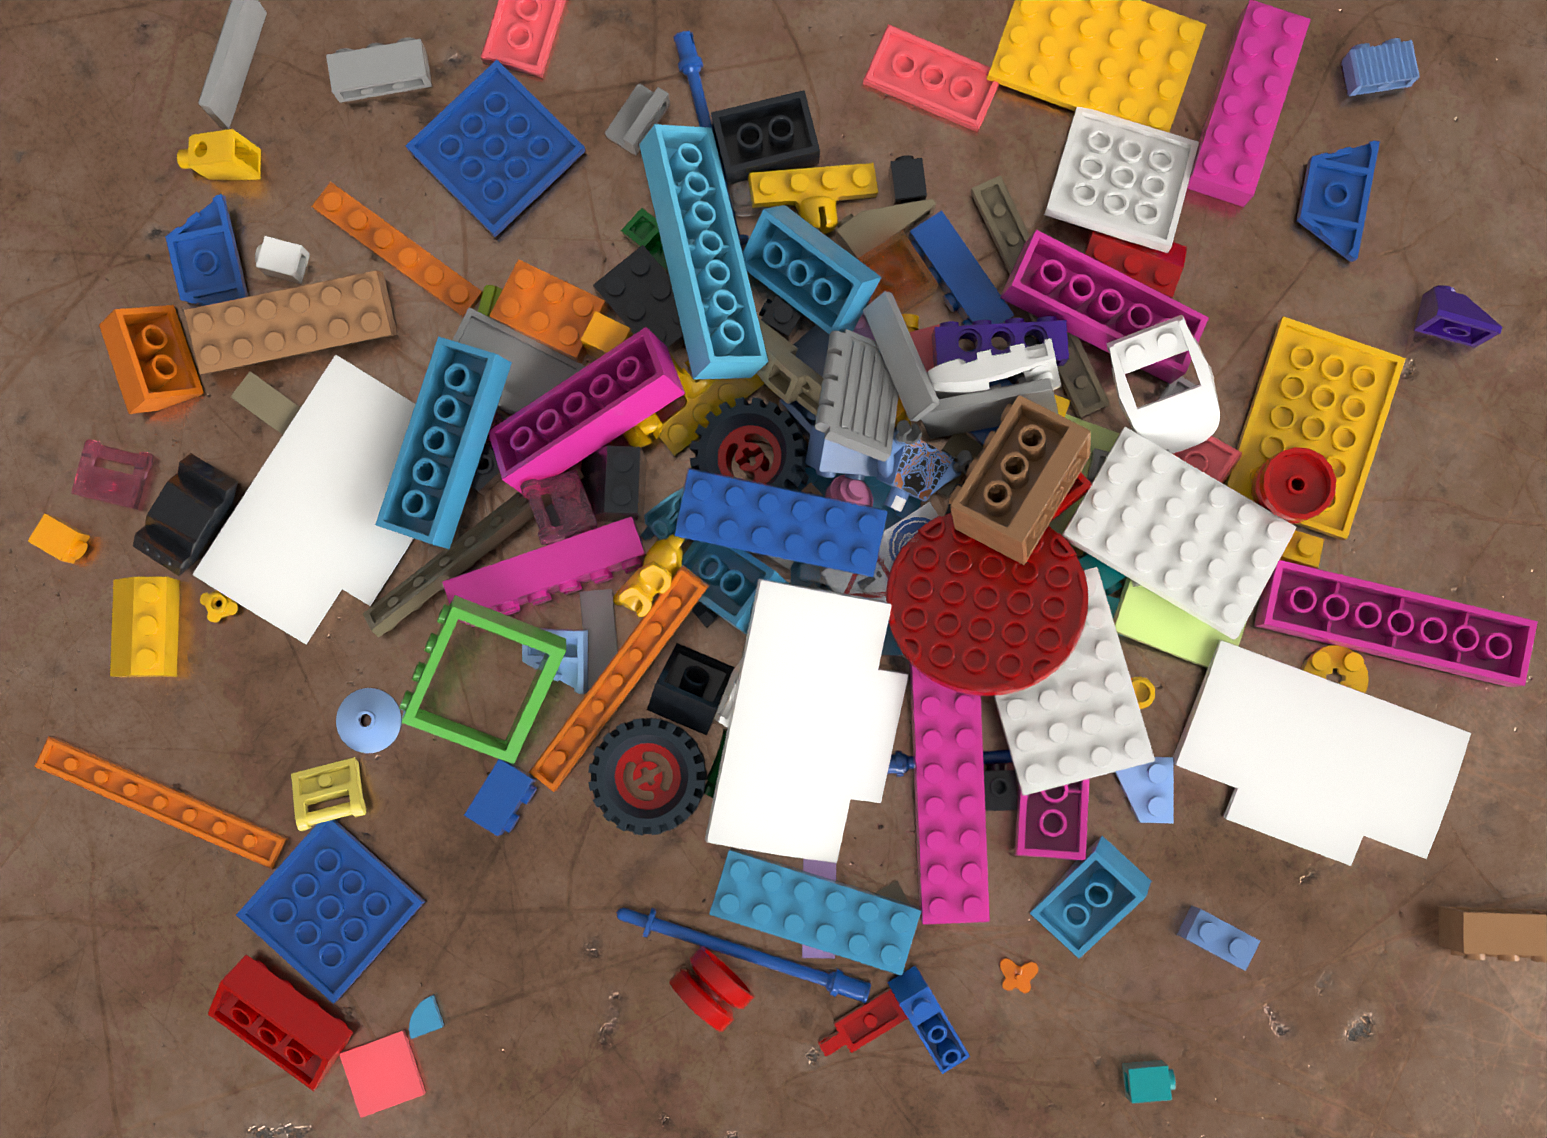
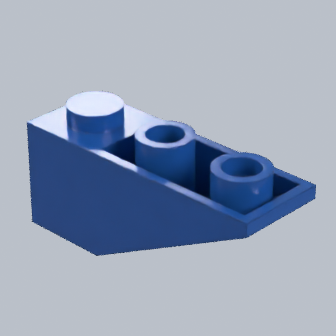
(928, 1019)

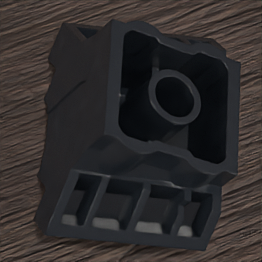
(187, 515)

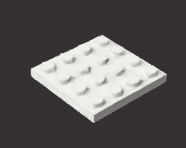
(1122, 179)

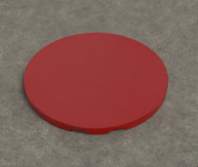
(982, 617)

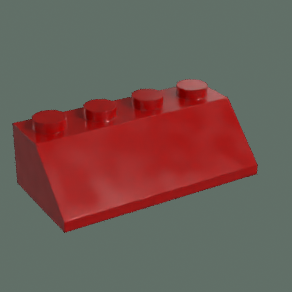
(279, 1021)

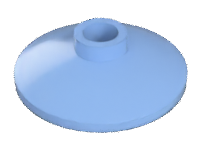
(384, 723)

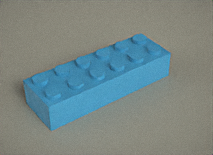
(443, 442)
(815, 911)

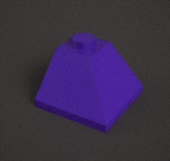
(1454, 318)

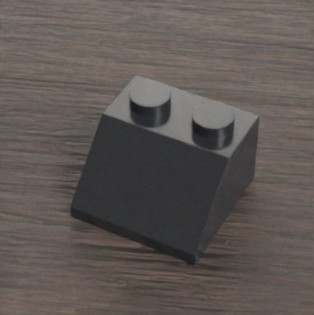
(690, 688)

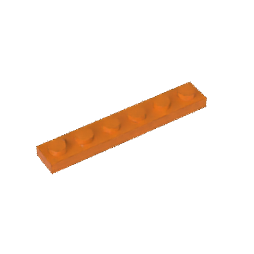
(397, 250)

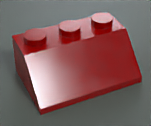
(1146, 265)

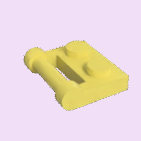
(325, 784)

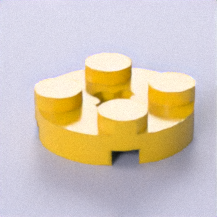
(1345, 661)

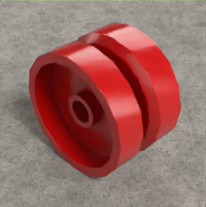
(1312, 480)
(711, 988)

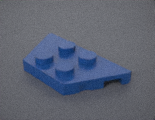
(1338, 196)
(207, 257)

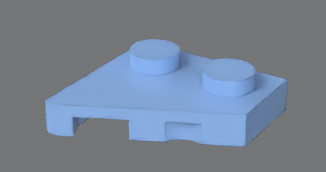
(574, 665)
(1150, 790)

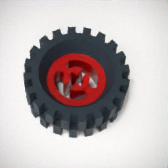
(734, 432)
(629, 744)

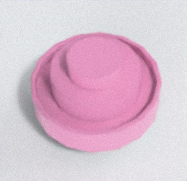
(850, 490)

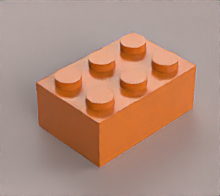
(547, 309)

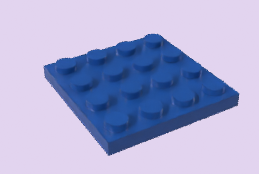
(495, 148)
(330, 908)

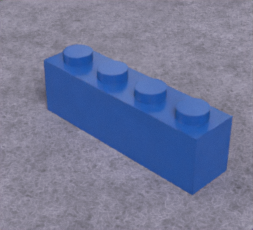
(958, 272)

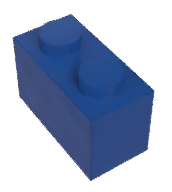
(501, 797)

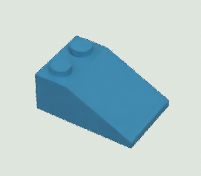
(731, 578)
(1091, 897)

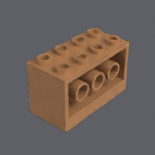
(1020, 478)

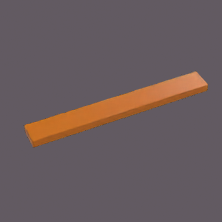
(618, 678)
(161, 802)

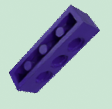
(1013, 330)

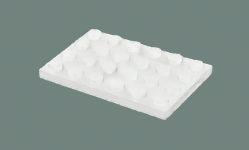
(1179, 533)
(1082, 715)

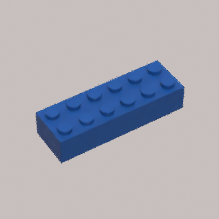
(780, 522)

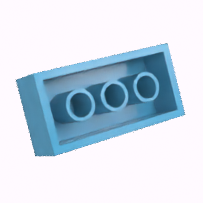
(809, 270)

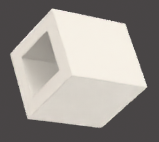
(282, 259)

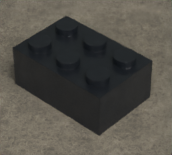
(766, 136)
(642, 297)

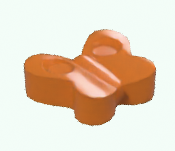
(1016, 975)

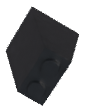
(615, 483)

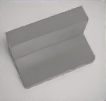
(638, 117)

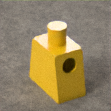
(221, 156)

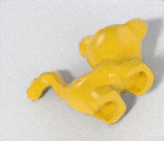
(653, 577)

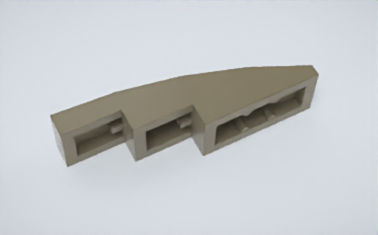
(266, 402)

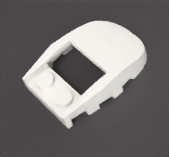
(963, 378)
(1177, 419)

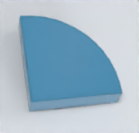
(425, 1018)

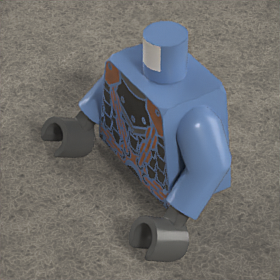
(917, 467)

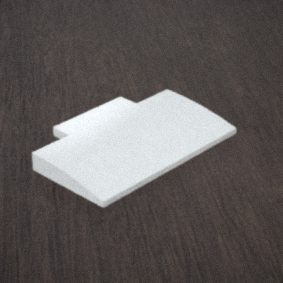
(315, 508)
(806, 722)
(1319, 757)

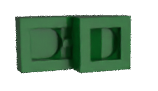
(644, 231)

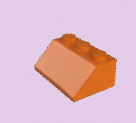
(150, 358)

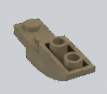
(786, 373)

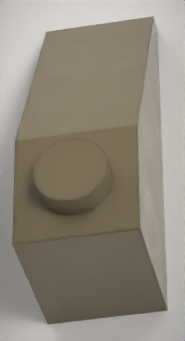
(874, 226)

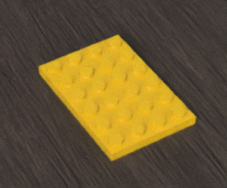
(1099, 56)
(1320, 397)

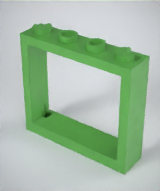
(506, 626)

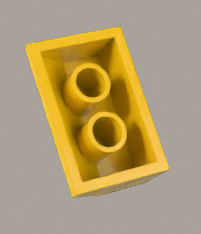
(145, 627)

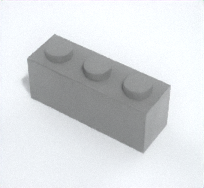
(379, 69)

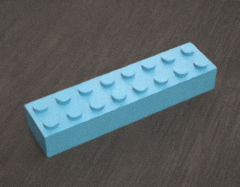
(703, 253)

